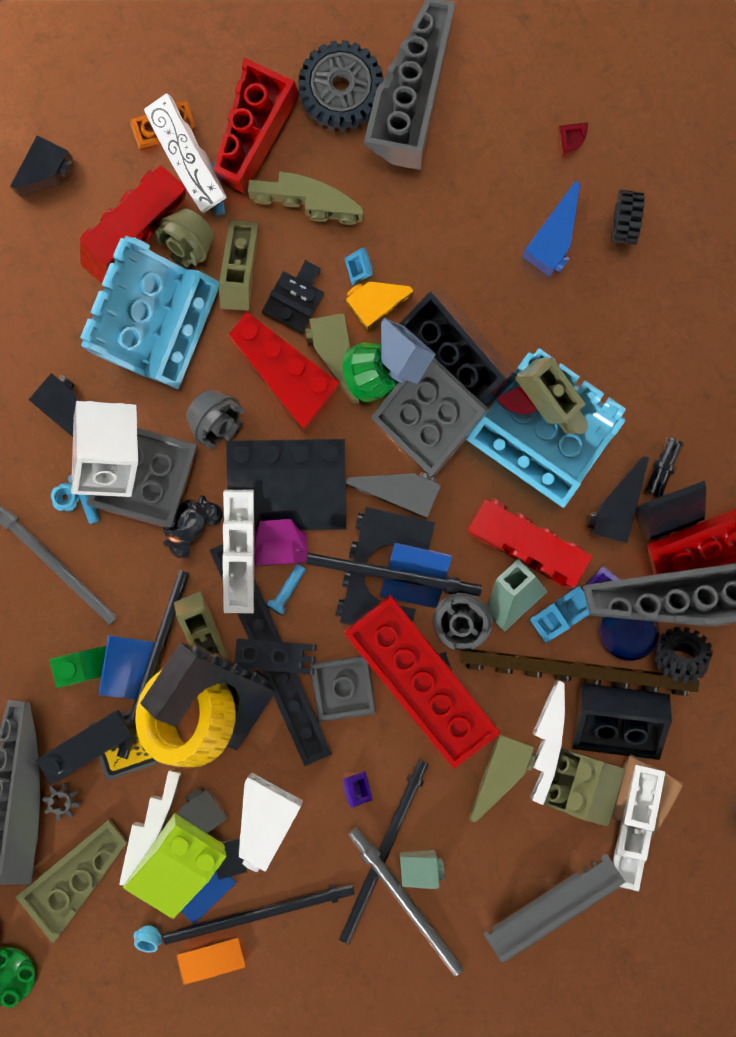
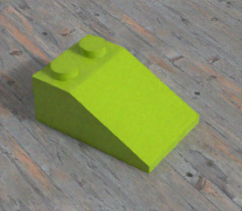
(176, 866)

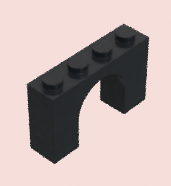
(377, 531)
(194, 670)

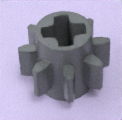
(59, 811)

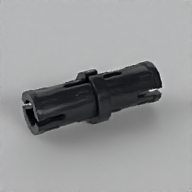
(664, 467)

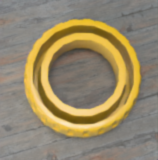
(207, 742)

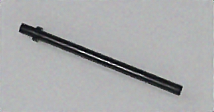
(155, 655)
(414, 781)
(331, 894)

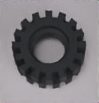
(628, 217)
(679, 666)

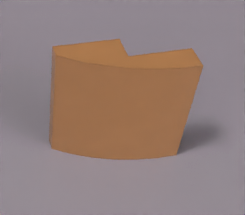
(669, 793)

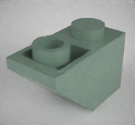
(514, 594)
(421, 869)

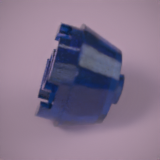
(629, 637)

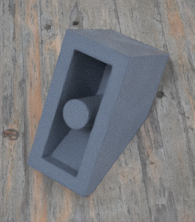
(403, 352)

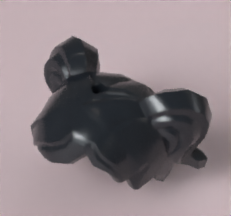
(189, 523)

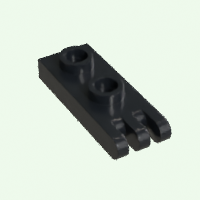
(274, 655)

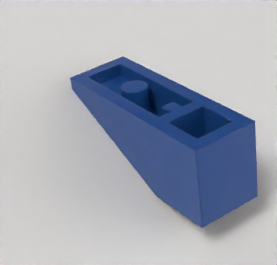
(553, 240)

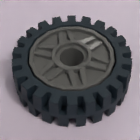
(333, 65)

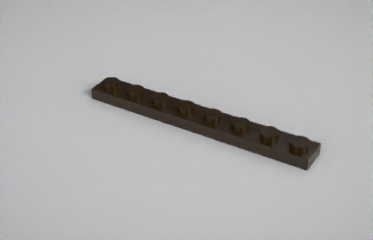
(565, 670)

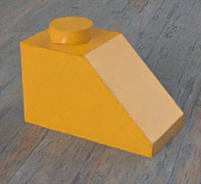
(376, 301)

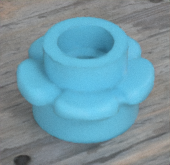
(57, 497)
(147, 939)

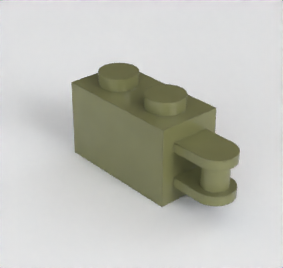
(553, 395)

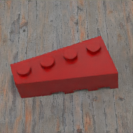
(254, 122)
(135, 217)
(290, 375)
(533, 546)

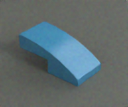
(561, 614)

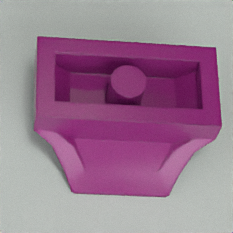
(279, 543)

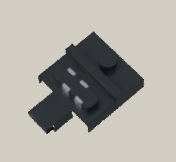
(295, 298)

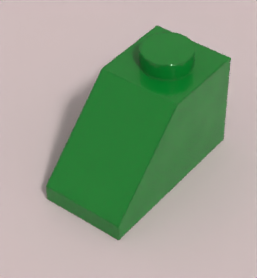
(78, 667)

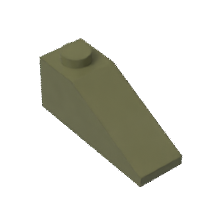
(238, 265)
(330, 344)
(199, 624)
(504, 769)

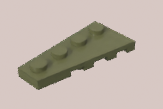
(67, 884)

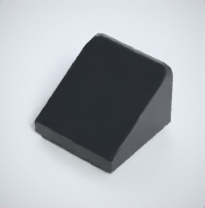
(232, 864)

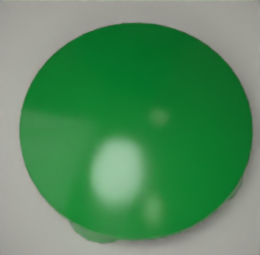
(16, 976)

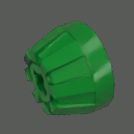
(365, 373)

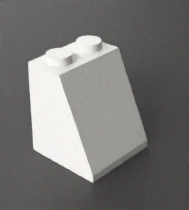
(104, 449)
(265, 821)

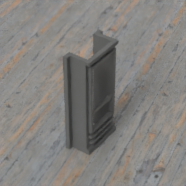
(554, 909)

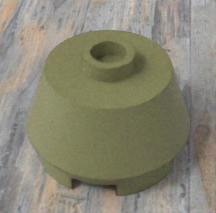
(185, 236)

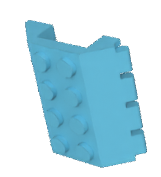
(149, 314)
(543, 451)

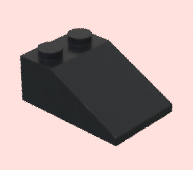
(672, 512)

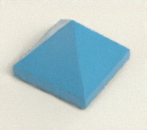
(359, 266)

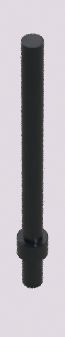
(450, 584)

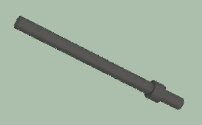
(10, 521)
(370, 855)

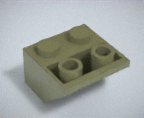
(585, 787)

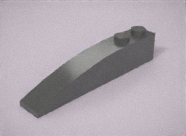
(409, 91)
(679, 597)
(18, 794)

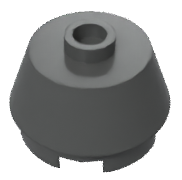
(214, 417)
(462, 621)

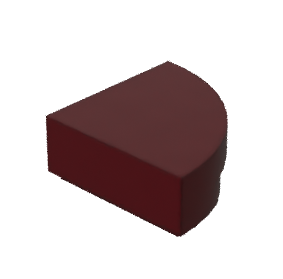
(572, 137)
(517, 402)

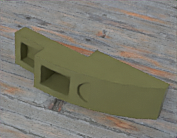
(319, 198)

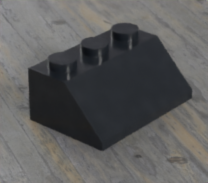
(621, 721)

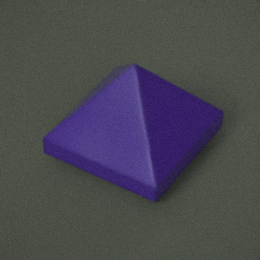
(357, 789)

